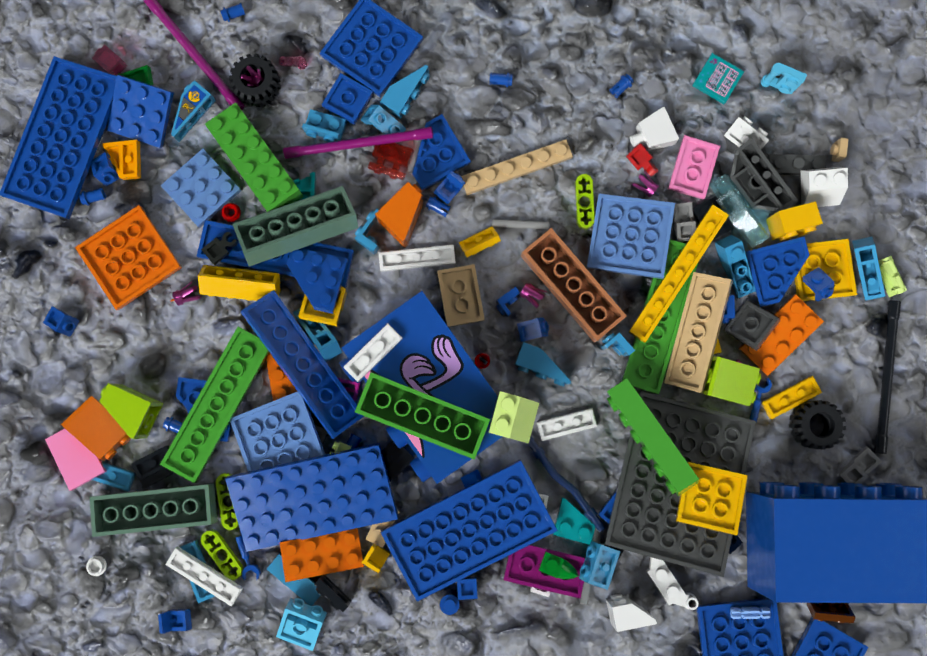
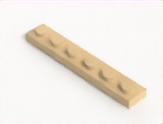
(516, 167)

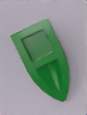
(557, 567)

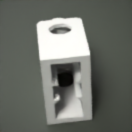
(655, 131)

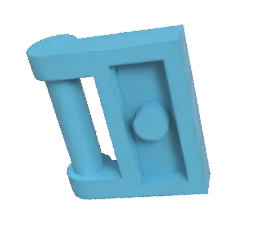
(788, 82)

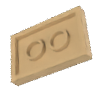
(460, 295)

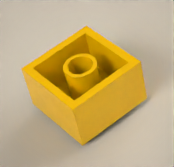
(794, 222)

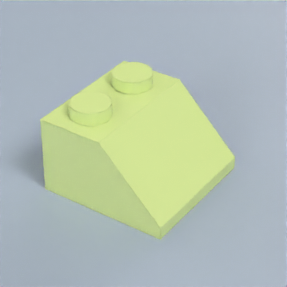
(513, 417)

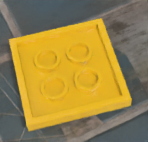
(836, 261)
(714, 501)

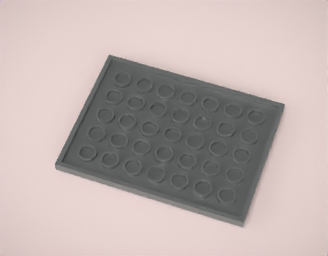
(645, 508)

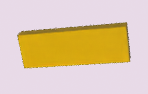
(791, 397)

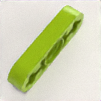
(579, 188)
(224, 516)
(230, 555)

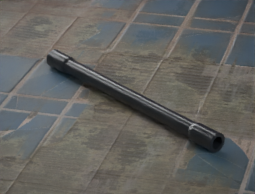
(893, 316)

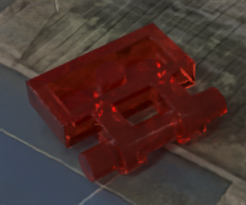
(393, 153)

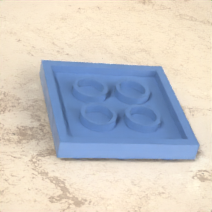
(201, 188)

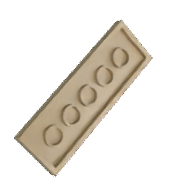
(698, 332)

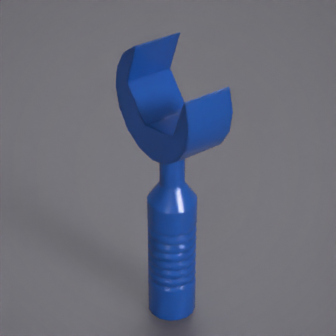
(757, 403)
(245, 555)

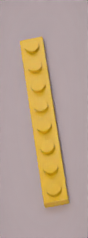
(678, 273)

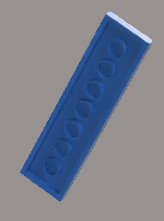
(276, 265)
(302, 363)

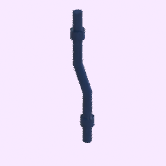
(590, 513)

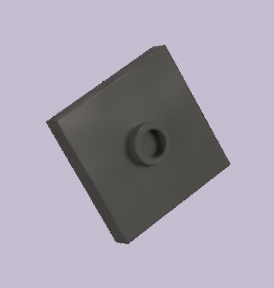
(752, 325)

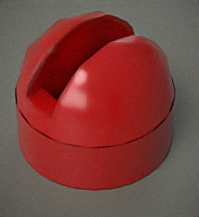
(479, 363)

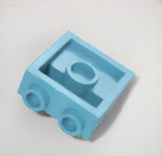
(301, 623)

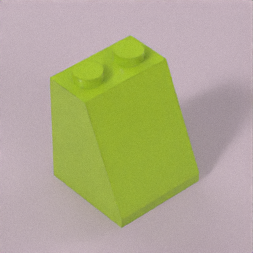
(732, 381)
(130, 409)

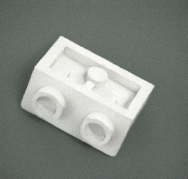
(742, 131)

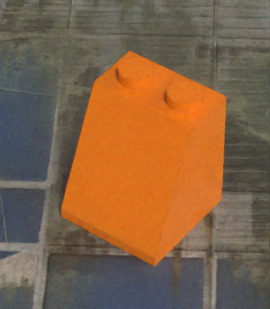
(401, 213)
(96, 429)

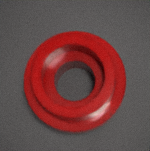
(227, 208)

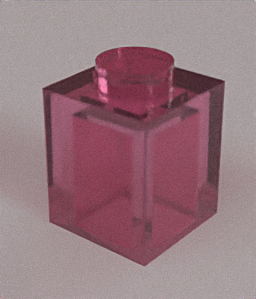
(109, 60)

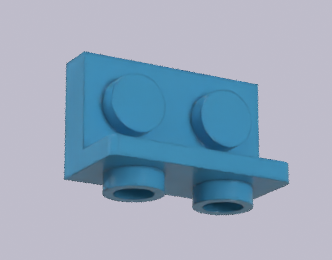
(324, 126)
(620, 344)
(599, 565)

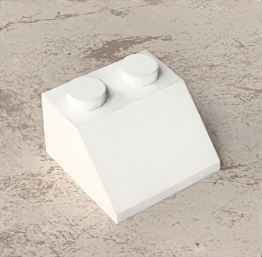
(824, 186)
(627, 614)

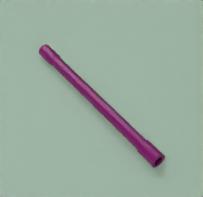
(158, 10)
(416, 134)

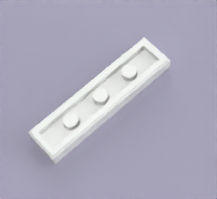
(417, 258)
(204, 576)

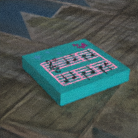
(718, 78)

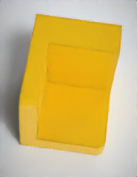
(376, 558)

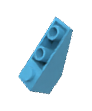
(400, 94)
(735, 263)
(536, 360)

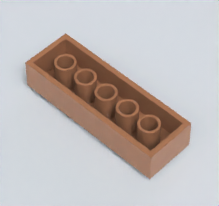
(573, 285)

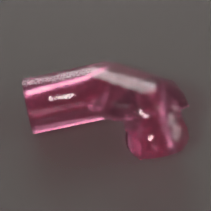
(293, 61)

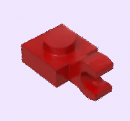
(640, 158)

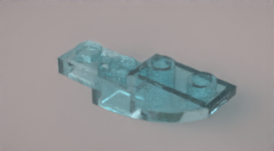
(739, 212)

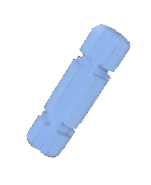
(750, 612)

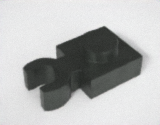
(217, 249)

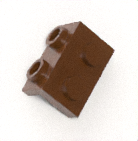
(832, 612)

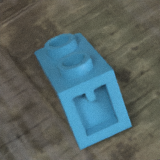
(382, 120)
(368, 242)

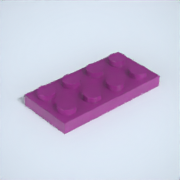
(524, 565)

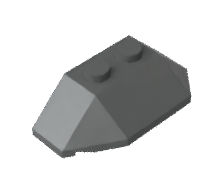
(759, 180)

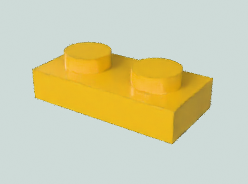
(479, 241)

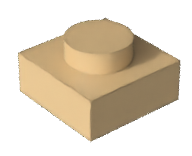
(839, 150)

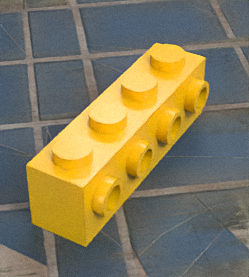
(237, 282)

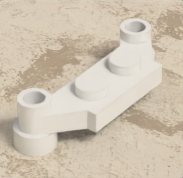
(669, 586)

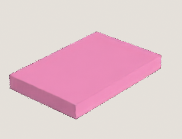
(694, 167)
(74, 460)

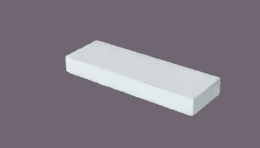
(373, 352)
(566, 424)

